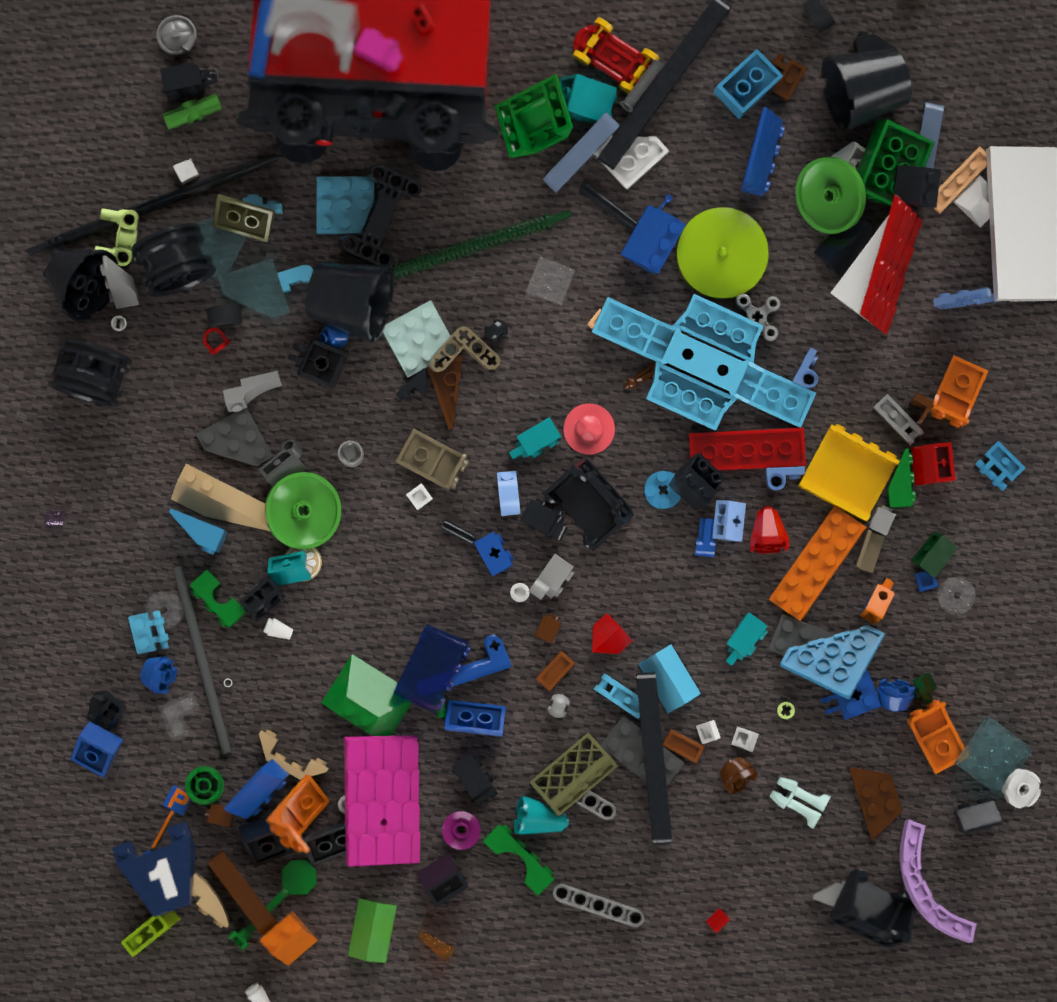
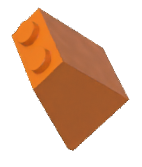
(288, 939)

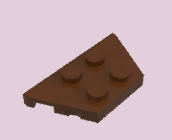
(877, 798)

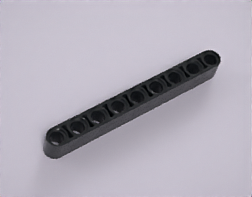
(654, 758)

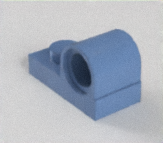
(809, 360)
(781, 473)

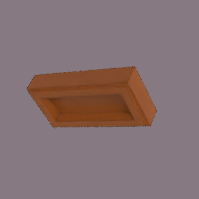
(555, 671)
(683, 746)

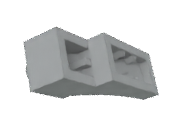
(251, 387)

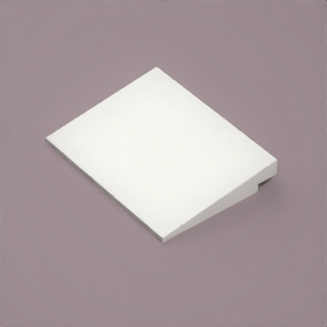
(1023, 222)

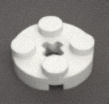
(1013, 784)

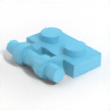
(143, 633)

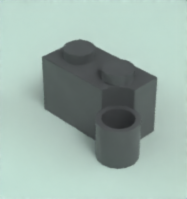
(283, 463)

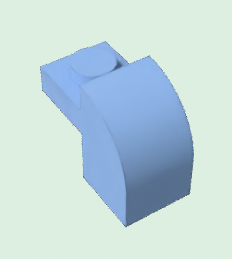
(508, 493)

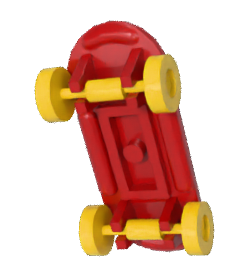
(611, 55)

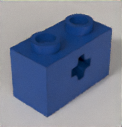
(484, 547)

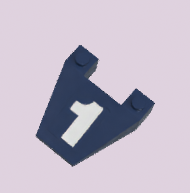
(164, 875)

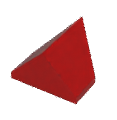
(609, 636)

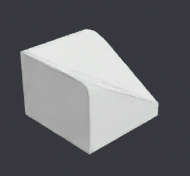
(186, 171)

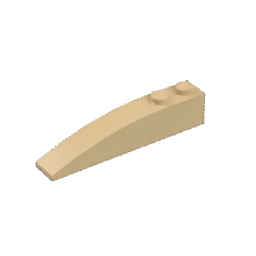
(218, 500)

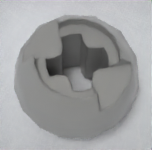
(559, 703)

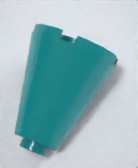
(537, 818)

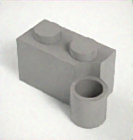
(552, 577)

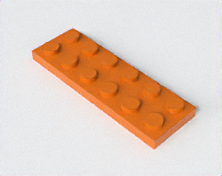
(817, 563)

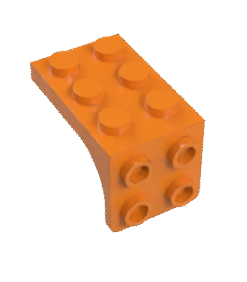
(958, 392)
(936, 735)
(297, 813)

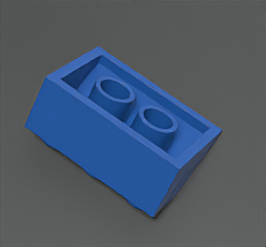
(652, 239)
(257, 790)

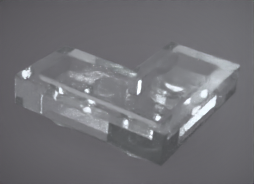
(174, 713)

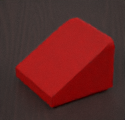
(718, 920)

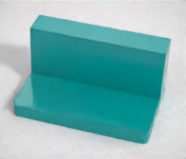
(288, 568)

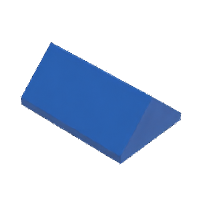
(475, 718)

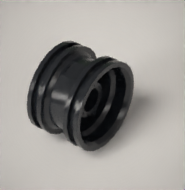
(173, 259)

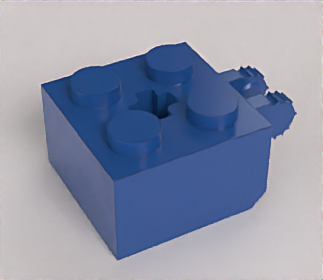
(851, 707)

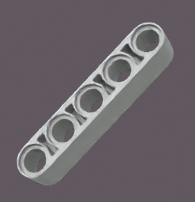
(591, 898)

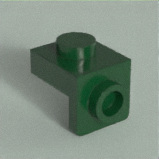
(924, 685)

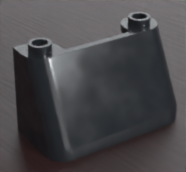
(590, 502)
(873, 911)

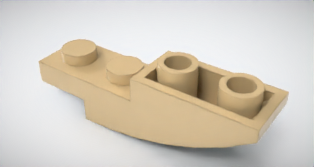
(209, 901)

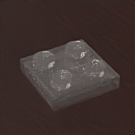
(550, 281)

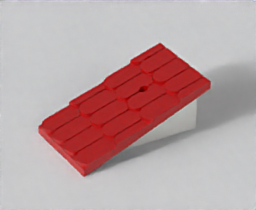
(878, 273)

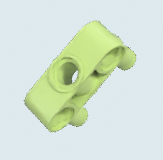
(126, 233)

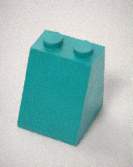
(587, 98)

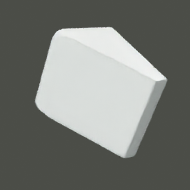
(744, 739)

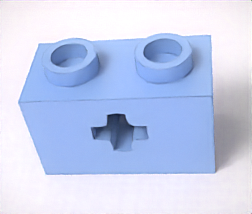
(729, 520)

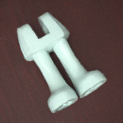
(818, 802)

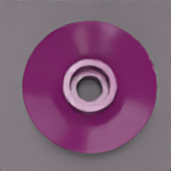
(454, 837)

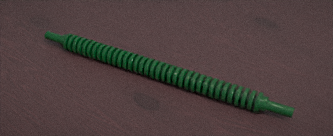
(548, 220)

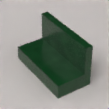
(934, 554)

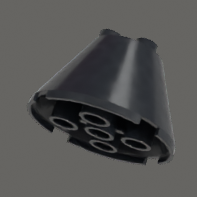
(78, 281)

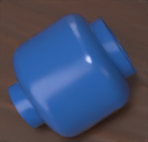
(333, 337)

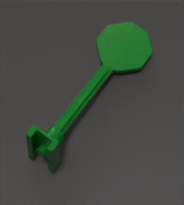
(297, 879)

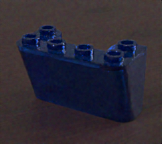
(431, 669)

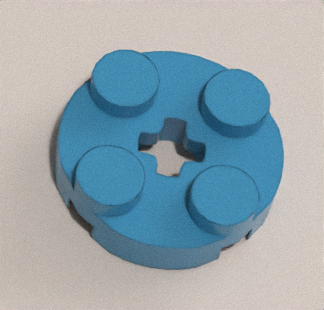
(652, 491)

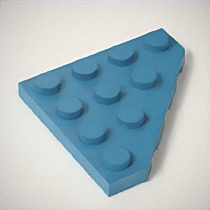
(835, 661)

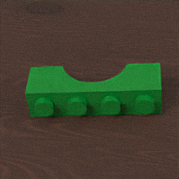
(501, 841)

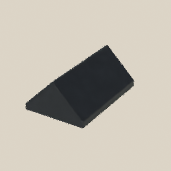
(843, 248)
(326, 844)

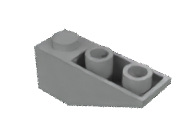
(121, 284)

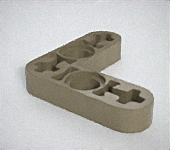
(460, 344)

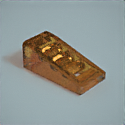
(442, 949)

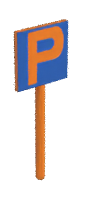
(177, 802)

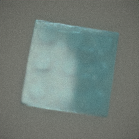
(993, 755)

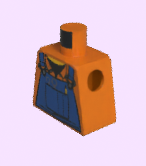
(875, 607)

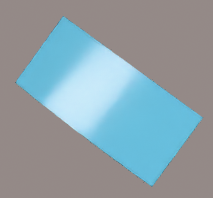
(255, 199)

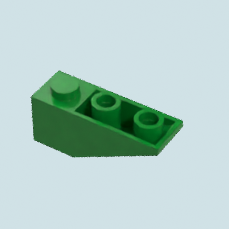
(899, 488)

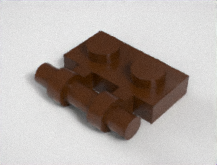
(791, 77)

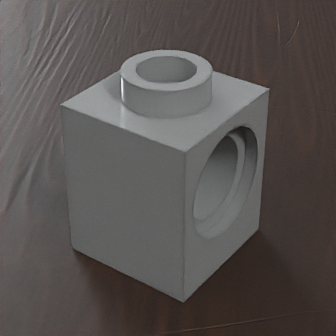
(881, 520)

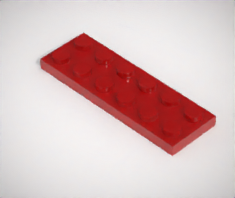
(751, 448)

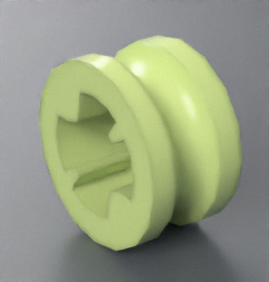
(779, 709)

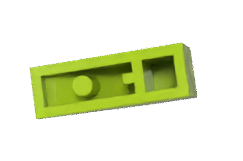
(149, 932)

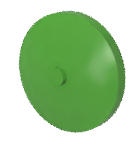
(830, 195)
(302, 510)

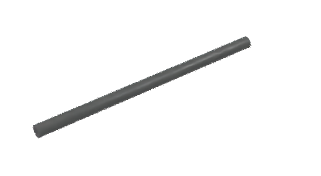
(202, 660)

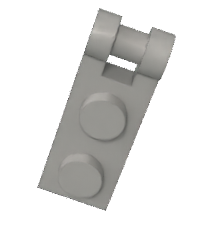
(898, 419)

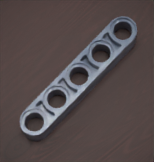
(931, 126)
(581, 152)

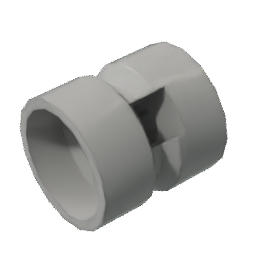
(351, 453)

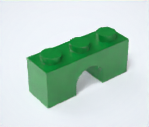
(205, 588)

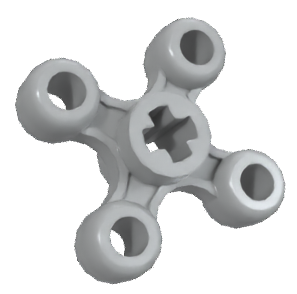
(763, 312)

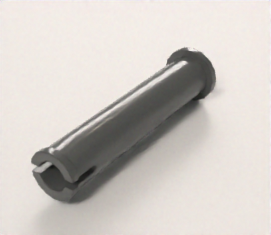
(641, 85)

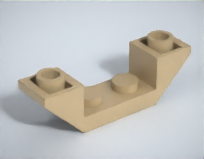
(269, 742)

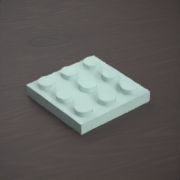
(417, 338)

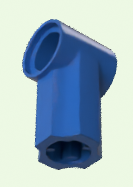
(705, 543)

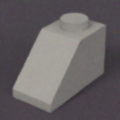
(829, 894)

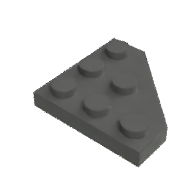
(236, 439)

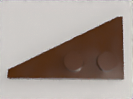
(446, 388)

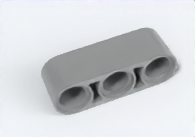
(597, 808)

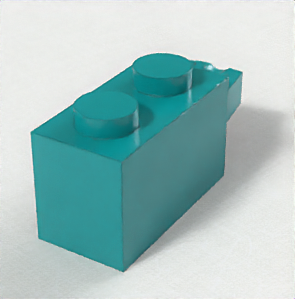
(535, 439)
(744, 638)

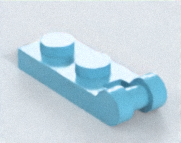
(619, 695)

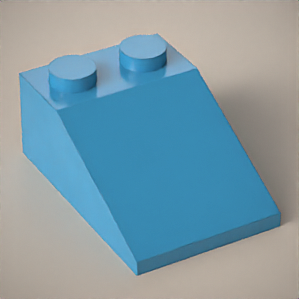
(747, 84)
(204, 534)

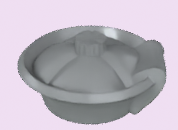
(176, 35)

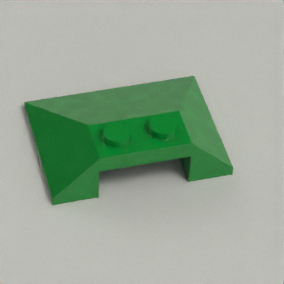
(534, 118)
(366, 698)

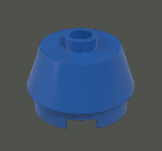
(158, 674)
(895, 695)

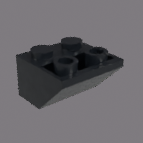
(697, 481)
(442, 880)

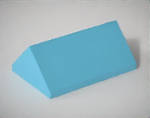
(673, 681)

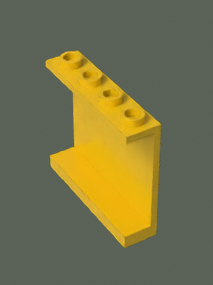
(848, 472)

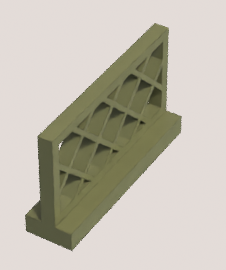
(581, 782)

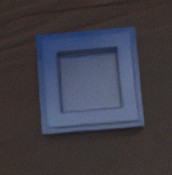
(925, 581)

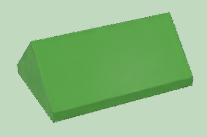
(372, 931)

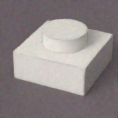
(419, 496)
(708, 732)

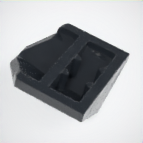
(105, 710)

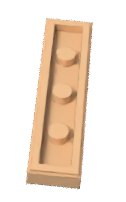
(961, 179)

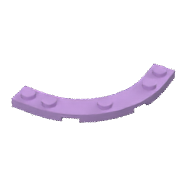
(919, 892)

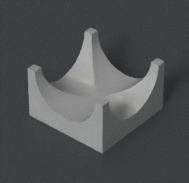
(326, 17)

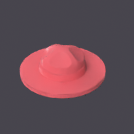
(589, 429)

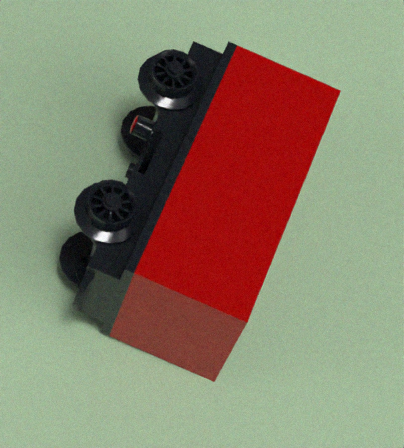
(440, 77)

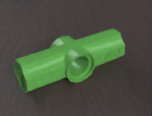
(192, 111)

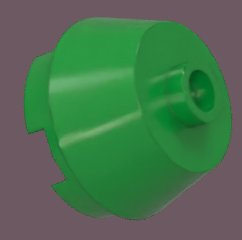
(204, 785)

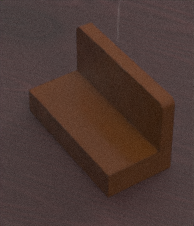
(923, 404)

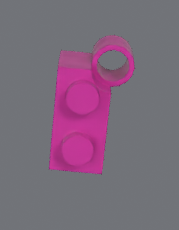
(379, 50)

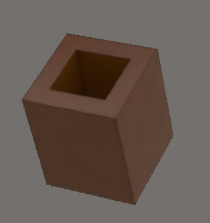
(548, 628)
(217, 815)

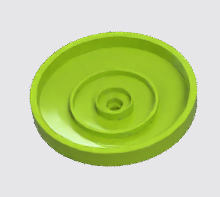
(722, 253)

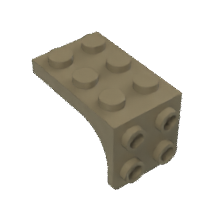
(432, 460)

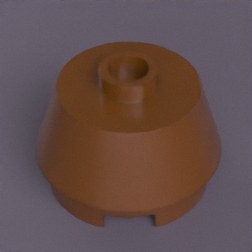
(737, 775)

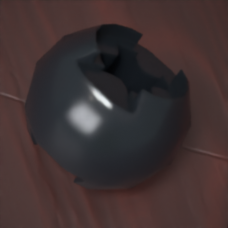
(496, 330)

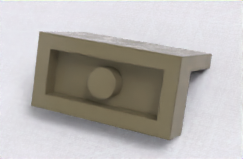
(869, 551)

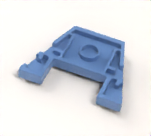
(964, 298)

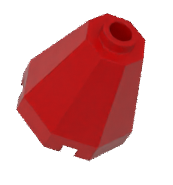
(768, 532)

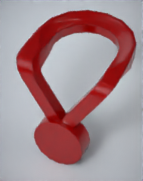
(220, 347)

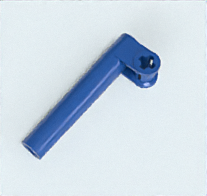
(261, 41)
(496, 661)

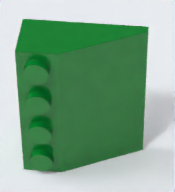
(886, 148)

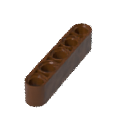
(242, 892)

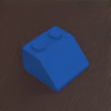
(96, 749)

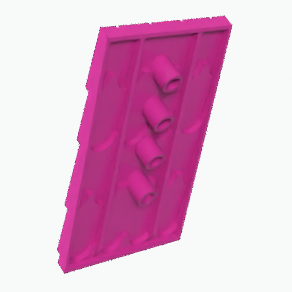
(382, 800)

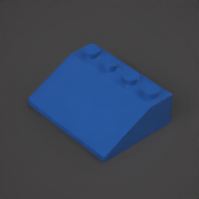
(762, 153)

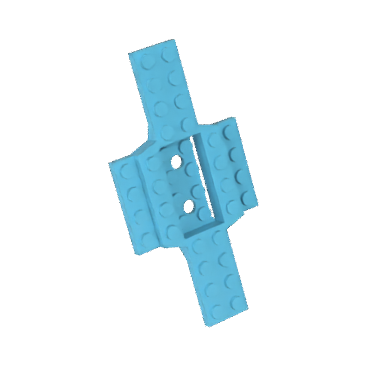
(720, 329)

